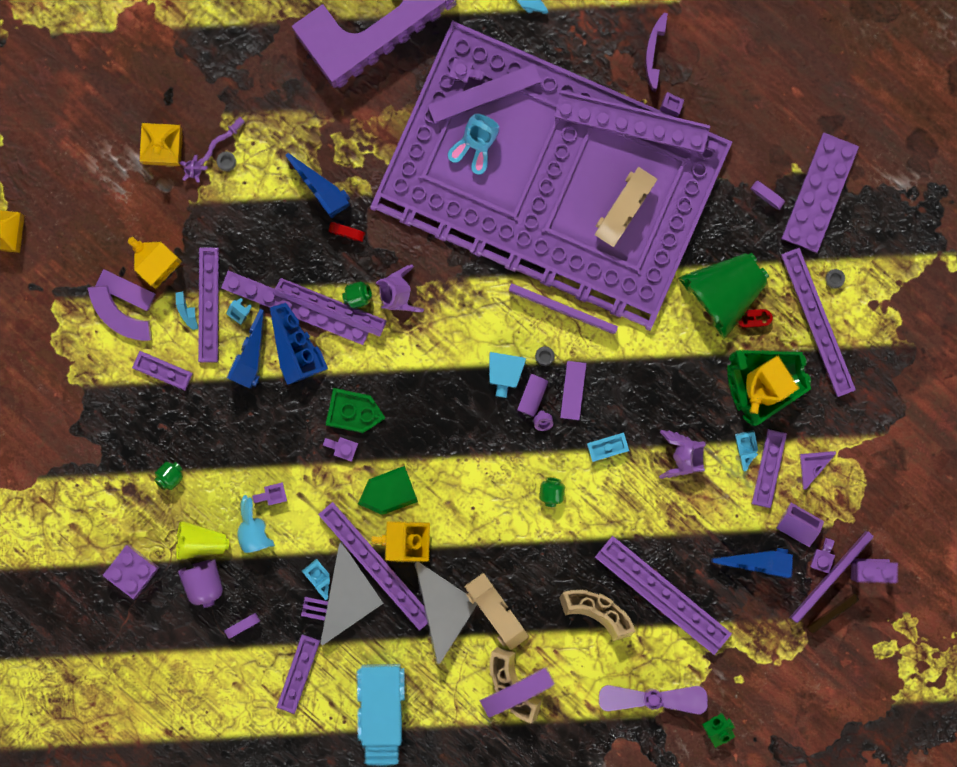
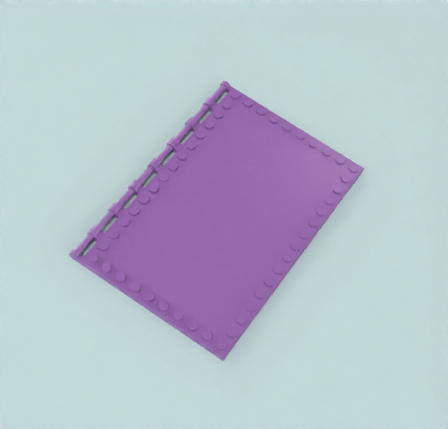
(548, 182)

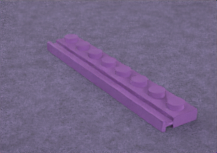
(632, 121)
(663, 595)

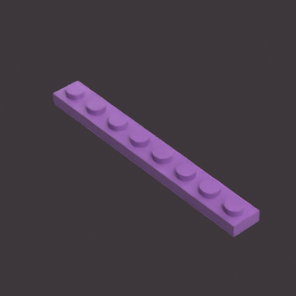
(264, 295)
(818, 322)
(374, 565)

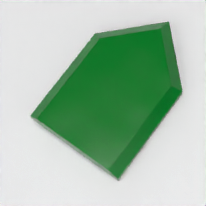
(353, 411)
(388, 492)

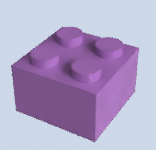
(131, 571)

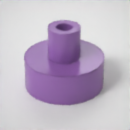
(543, 421)

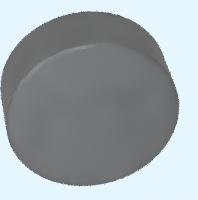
(226, 161)
(835, 278)
(544, 356)

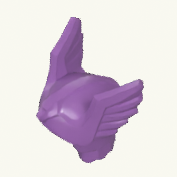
(396, 292)
(687, 455)

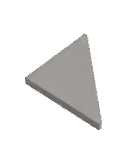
(349, 596)
(444, 607)

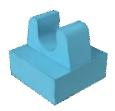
(237, 311)

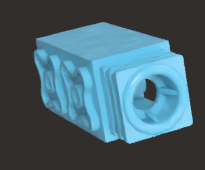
(380, 716)

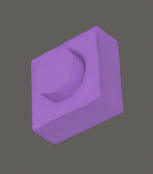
(671, 105)

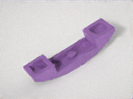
(653, 74)
(517, 692)

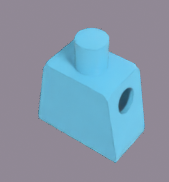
(505, 372)

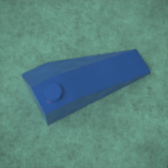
(326, 193)
(295, 351)
(246, 366)
(768, 562)

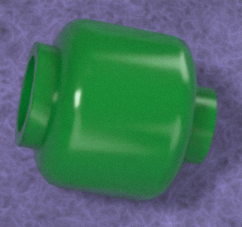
(357, 294)
(168, 475)
(552, 492)

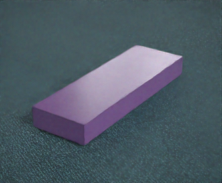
(126, 290)
(162, 370)
(573, 390)

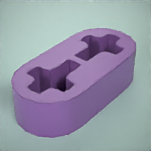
(767, 195)
(242, 625)

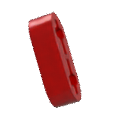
(346, 231)
(756, 323)

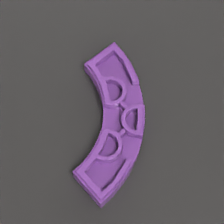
(114, 318)

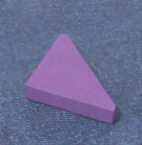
(812, 465)

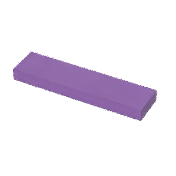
(769, 468)
(298, 674)

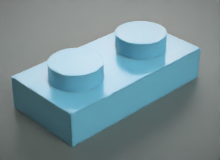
(607, 447)

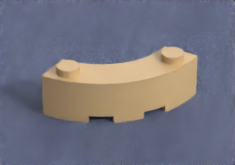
(625, 207)
(494, 607)
(599, 608)
(503, 675)

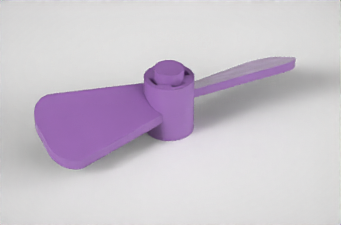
(686, 699)

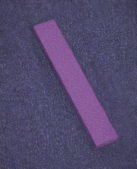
(484, 93)
(208, 305)
(330, 307)
(561, 308)
(831, 577)

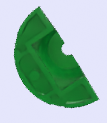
(727, 289)
(746, 361)

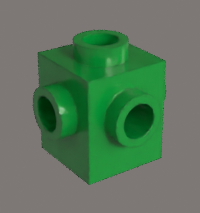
(719, 730)

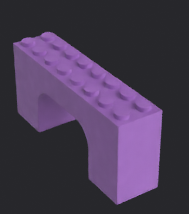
(345, 53)

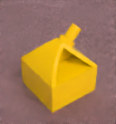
(161, 144)
(11, 231)
(153, 261)
(769, 384)
(405, 541)

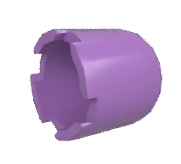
(202, 583)

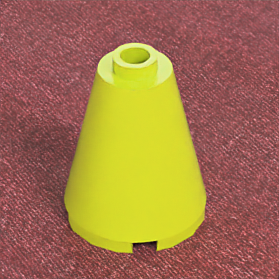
(199, 541)

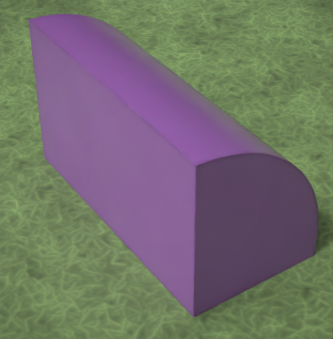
(532, 395)
(800, 524)

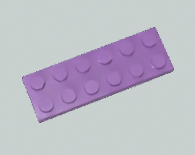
(820, 192)

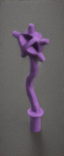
(193, 167)

